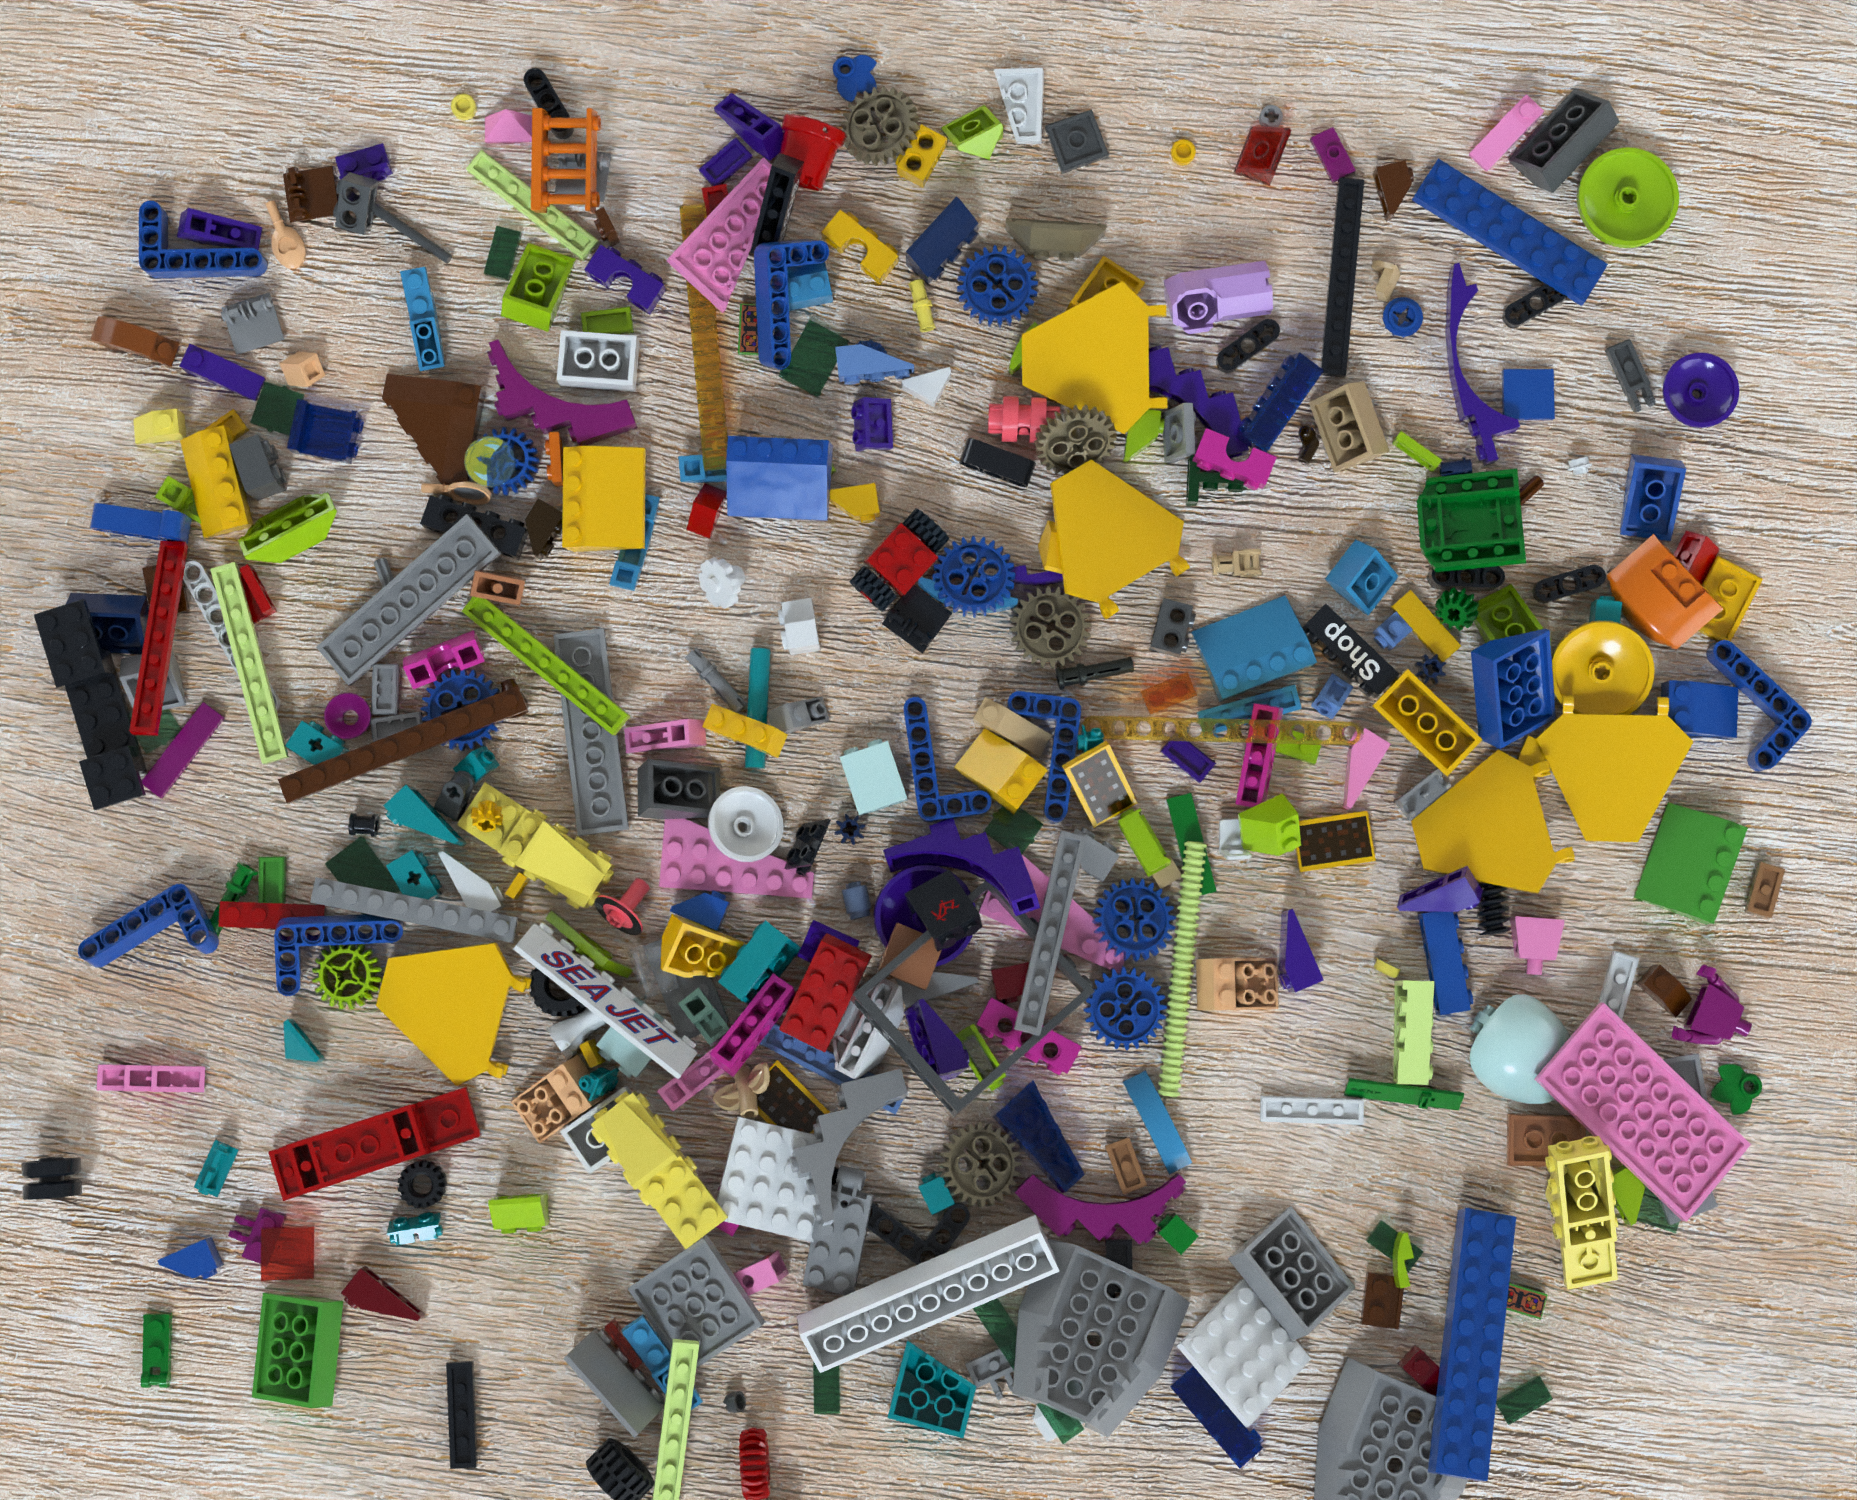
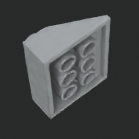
(1292, 1273)
(615, 1381)

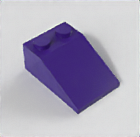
(1296, 959)
(936, 1041)

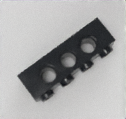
(438, 509)

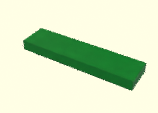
(1188, 829)

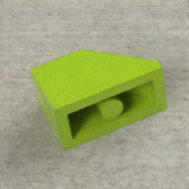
(1143, 433)
(1628, 1194)

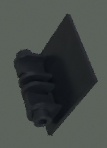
(917, 618)
(806, 846)

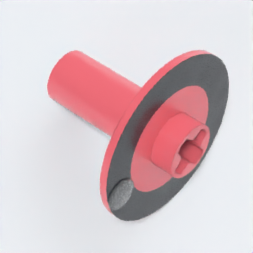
(620, 912)

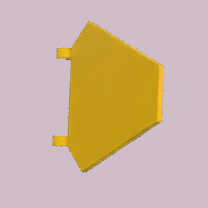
(1095, 356)
(1110, 534)
(1614, 767)
(1492, 827)
(451, 1005)

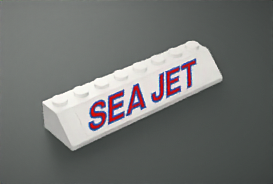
(606, 1000)

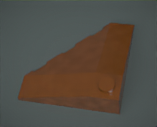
(440, 419)

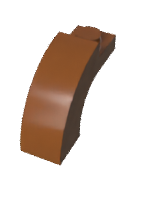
(134, 339)

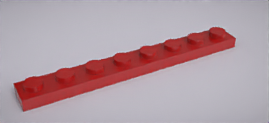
(158, 638)

